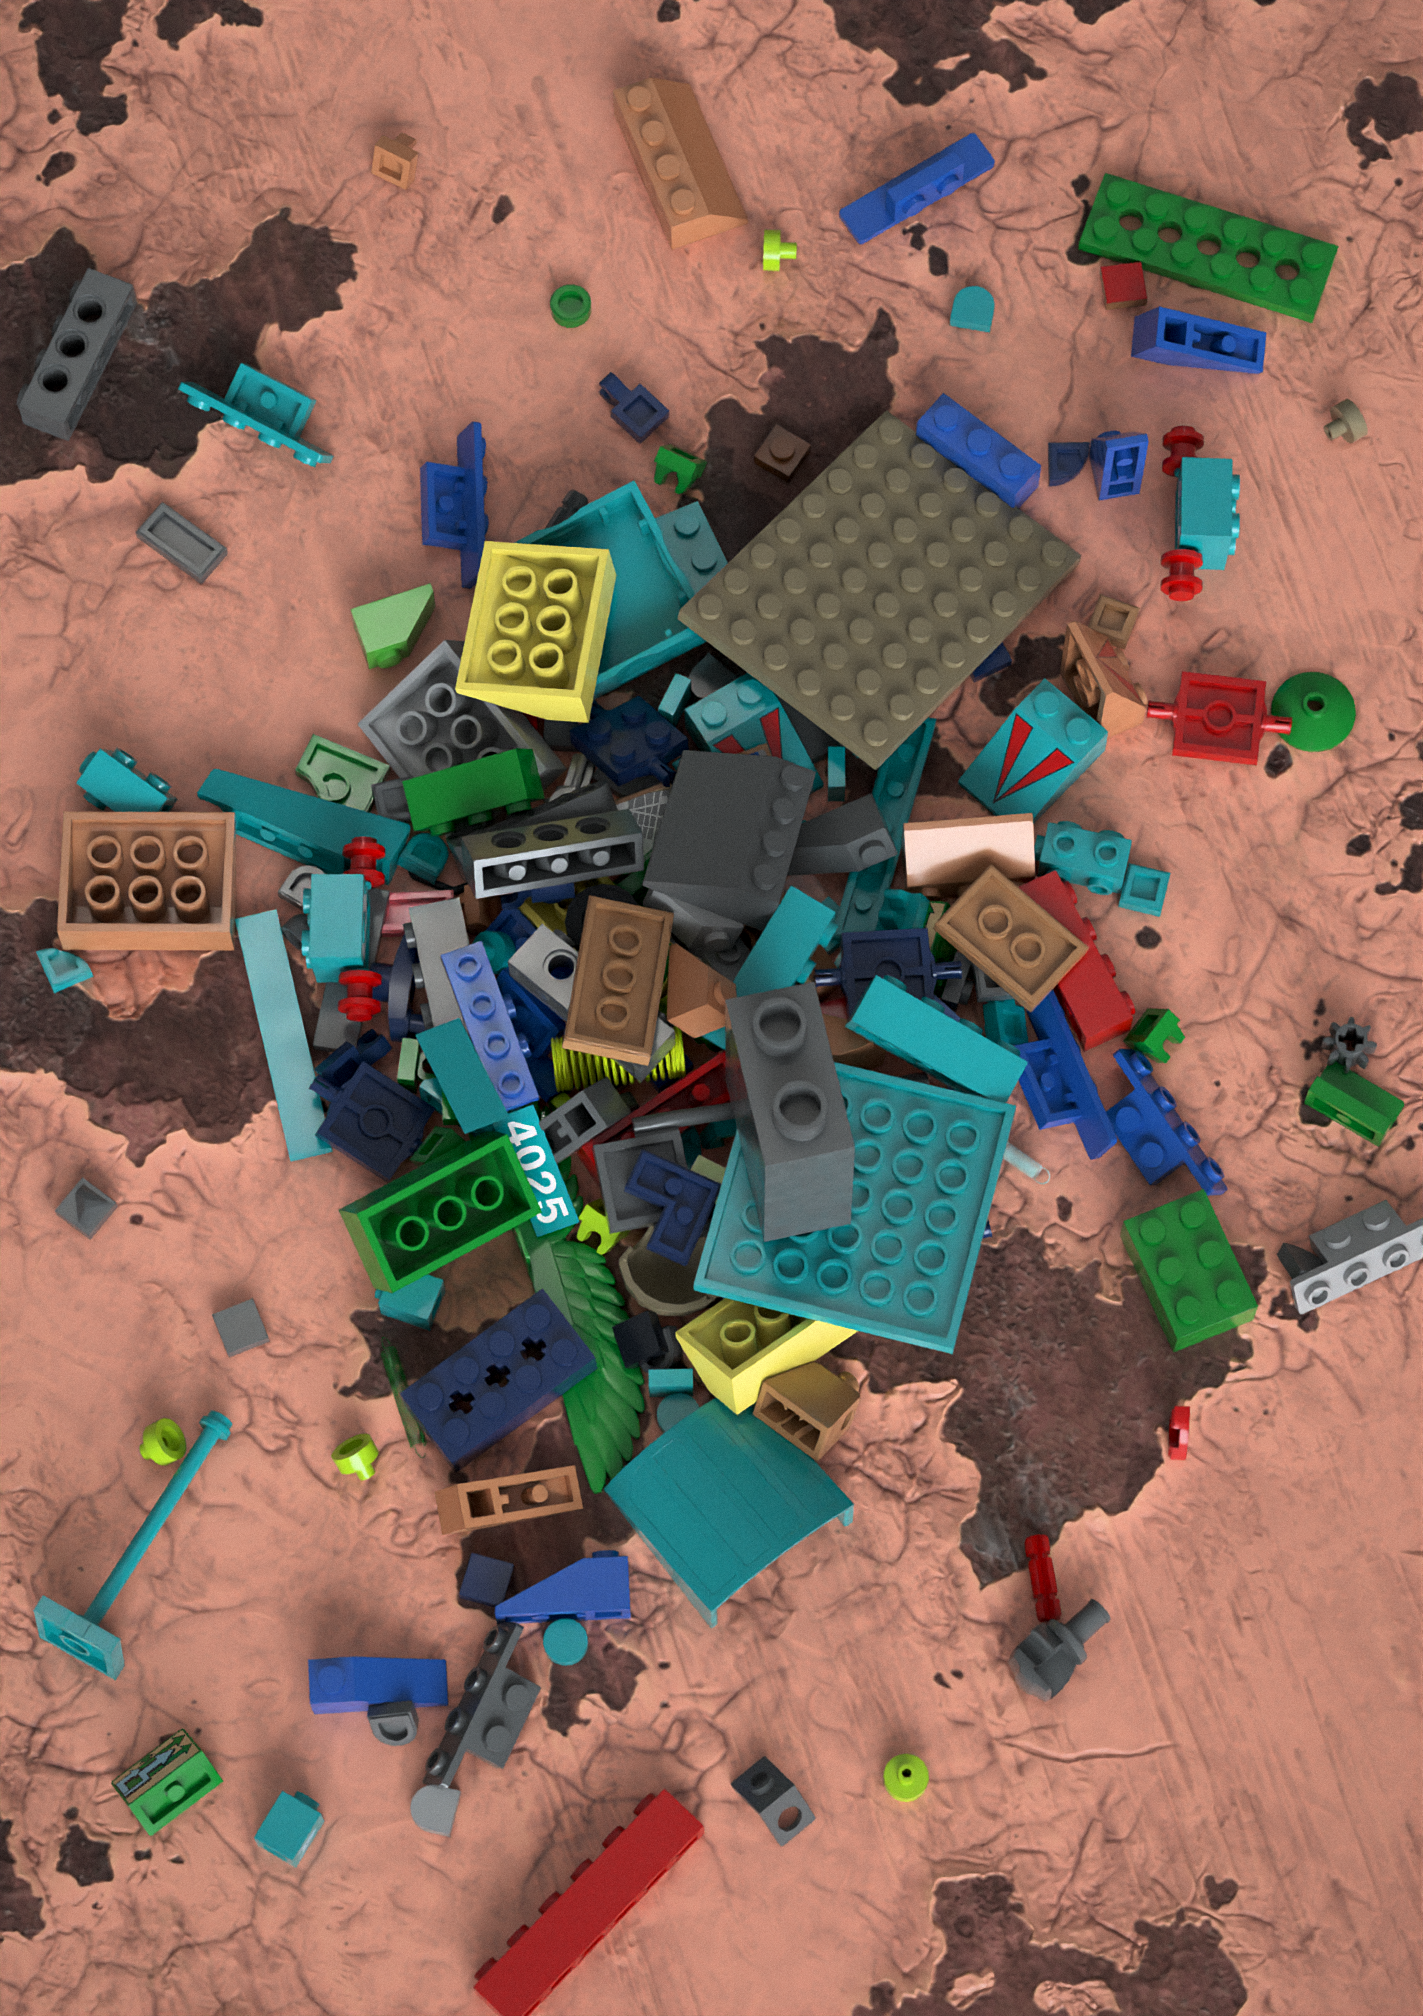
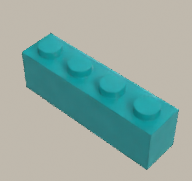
(784, 949)
(935, 1042)

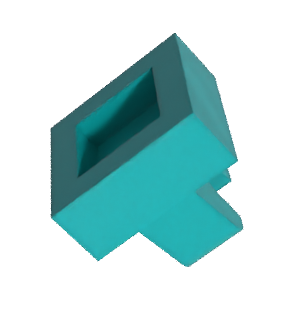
(902, 910)

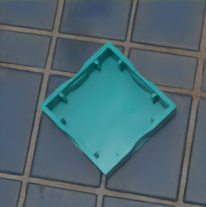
(647, 589)

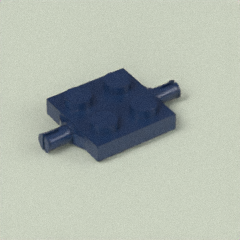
(630, 742)
(886, 952)
(372, 1120)

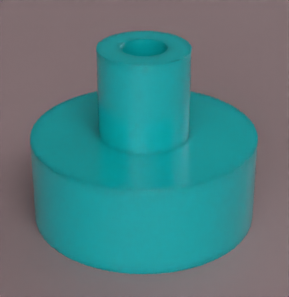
(498, 948)

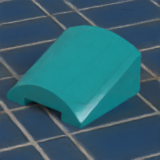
(723, 1501)

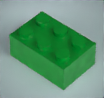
(1188, 1270)

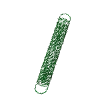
(406, 1384)

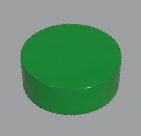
(570, 306)

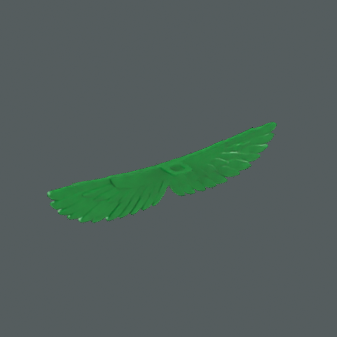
(606, 1401)

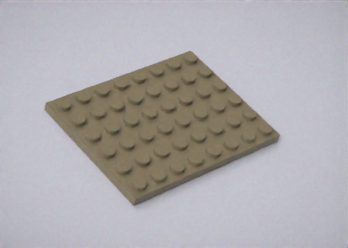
(879, 589)

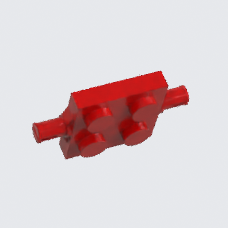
(1219, 718)

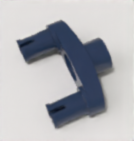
(398, 991)

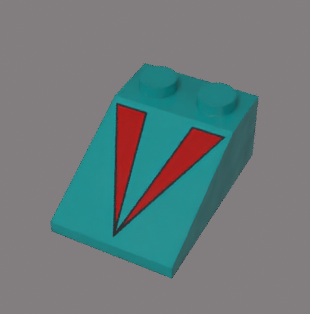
(745, 717)
(1035, 755)

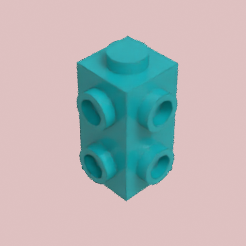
(117, 784)
(1084, 856)

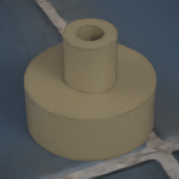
(1346, 422)

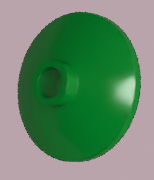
(1315, 729)

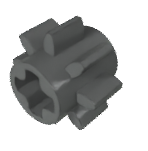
(1359, 1042)

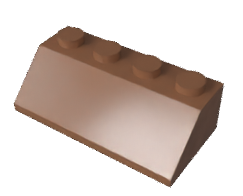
(677, 160)

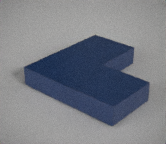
(684, 1200)

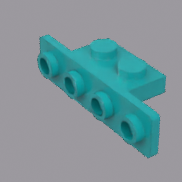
(266, 406)

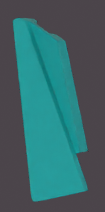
(302, 824)

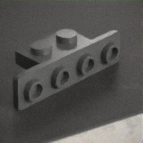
(489, 1712)

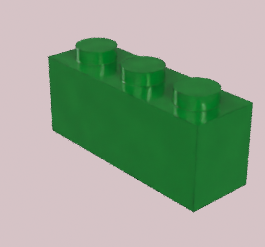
(474, 791)

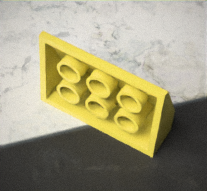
(538, 629)

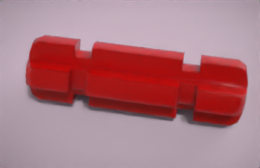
(1042, 1577)

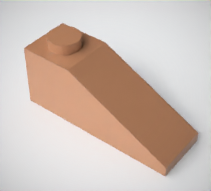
(508, 1499)

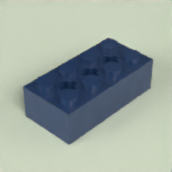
(497, 1409)

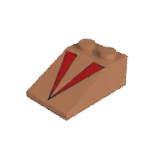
(1100, 680)

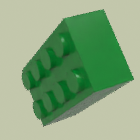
(440, 1211)

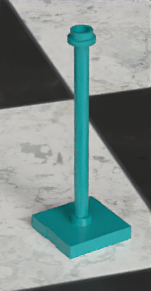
(81, 1634)

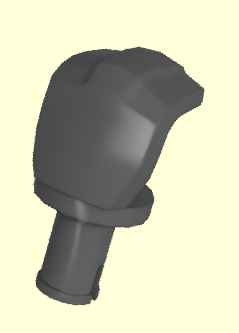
(1053, 1649)

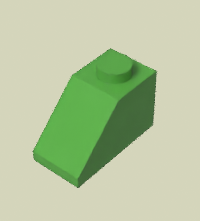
(393, 625)

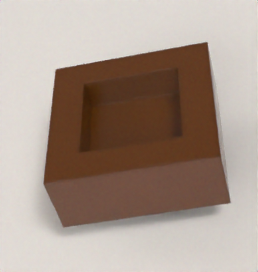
(782, 453)

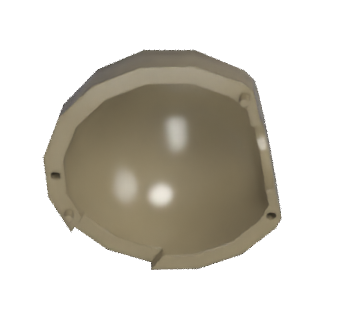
(663, 1283)

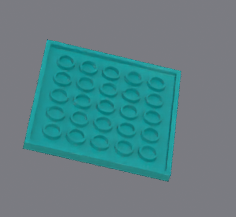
(916, 1224)

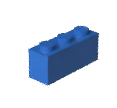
(979, 451)

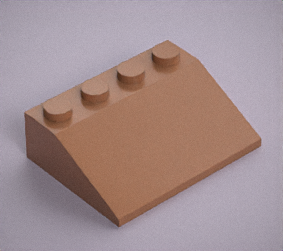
(147, 881)

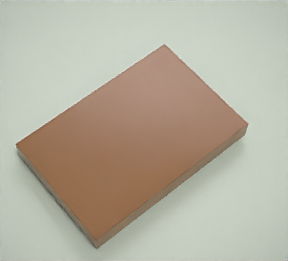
(1010, 938)

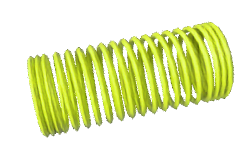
(565, 1063)

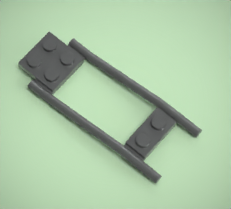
(660, 1136)

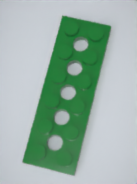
(1214, 272)

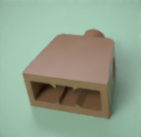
(809, 1406)

